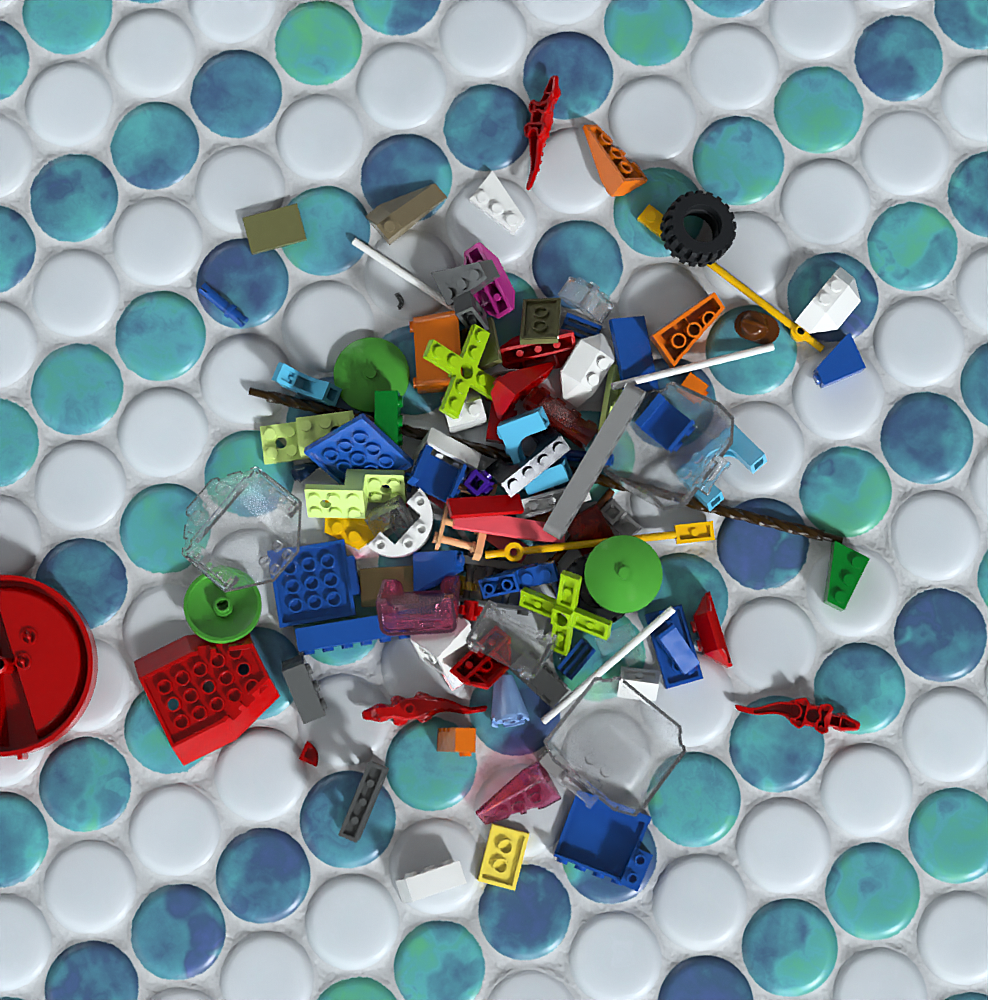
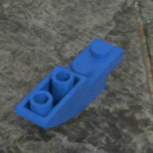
(516, 578)

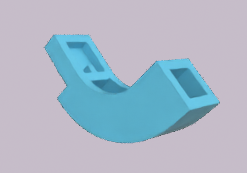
(305, 385)

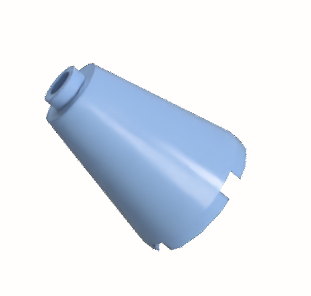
(507, 703)

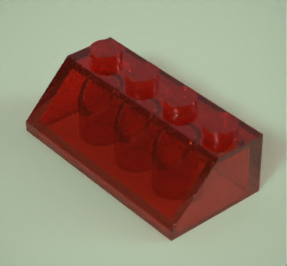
(562, 419)

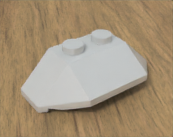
(831, 304)
(586, 368)

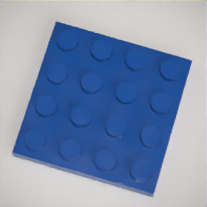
(357, 446)
(315, 586)

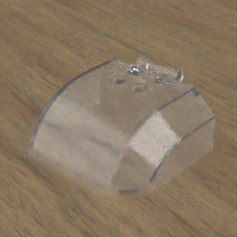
(674, 477)
(615, 746)

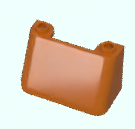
(444, 329)

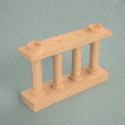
(475, 547)

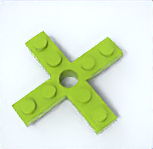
(452, 363)
(567, 605)

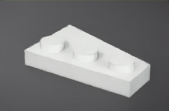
(497, 204)

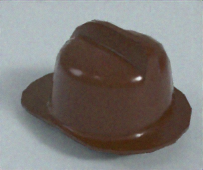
(757, 327)

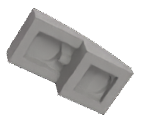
(619, 519)

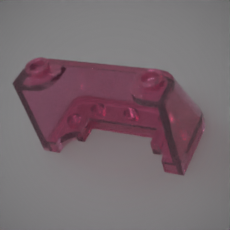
(418, 610)

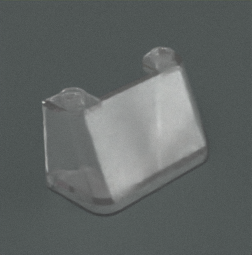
(510, 641)

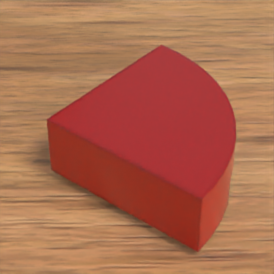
(309, 754)

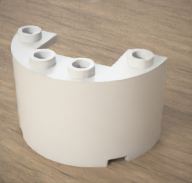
(415, 537)

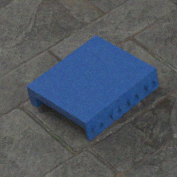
(600, 839)

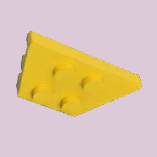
(352, 530)

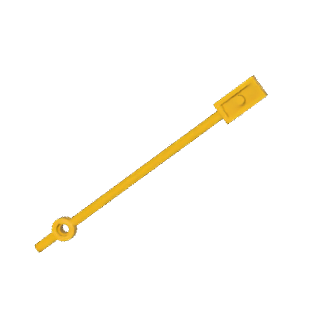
(652, 219)
(682, 534)

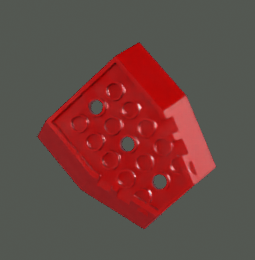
(202, 718)

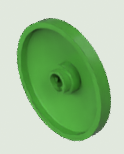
(369, 367)
(623, 574)
(221, 615)

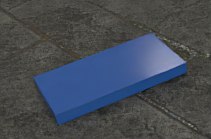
(633, 349)
(670, 673)

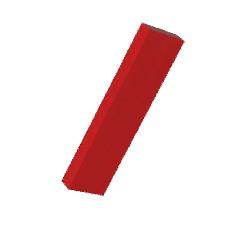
(484, 506)

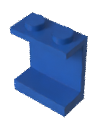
(665, 424)
(436, 476)

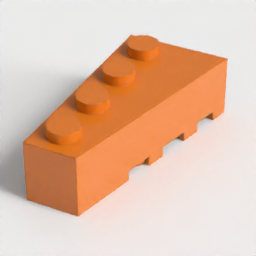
(682, 332)
(457, 740)

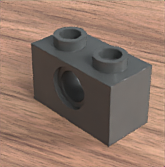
(470, 311)

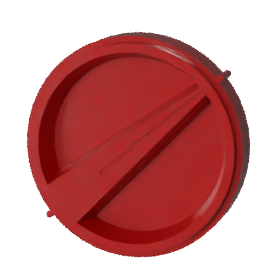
(44, 665)

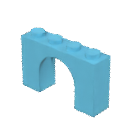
(513, 432)
(746, 453)

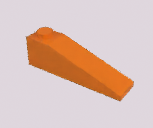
(614, 169)

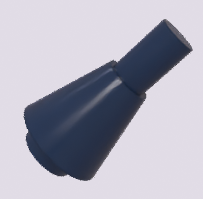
(302, 471)

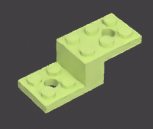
(298, 435)
(353, 497)

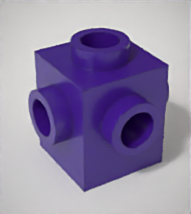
(473, 480)

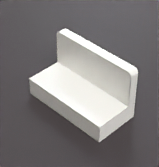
(643, 680)

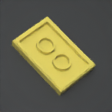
(503, 856)

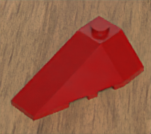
(517, 385)

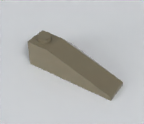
(402, 213)

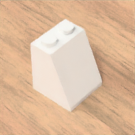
(471, 414)
(443, 649)

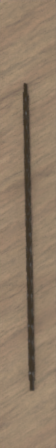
(604, 480)

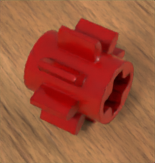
(470, 610)

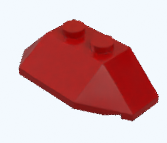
(523, 356)
(709, 632)
(478, 670)

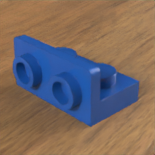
(636, 869)

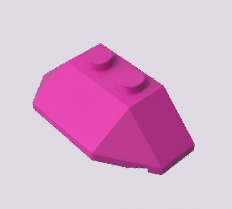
(498, 296)

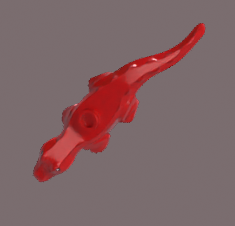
(540, 124)
(419, 707)
(802, 713)

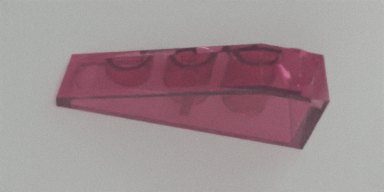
(525, 791)

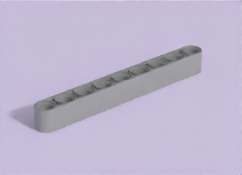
(594, 461)

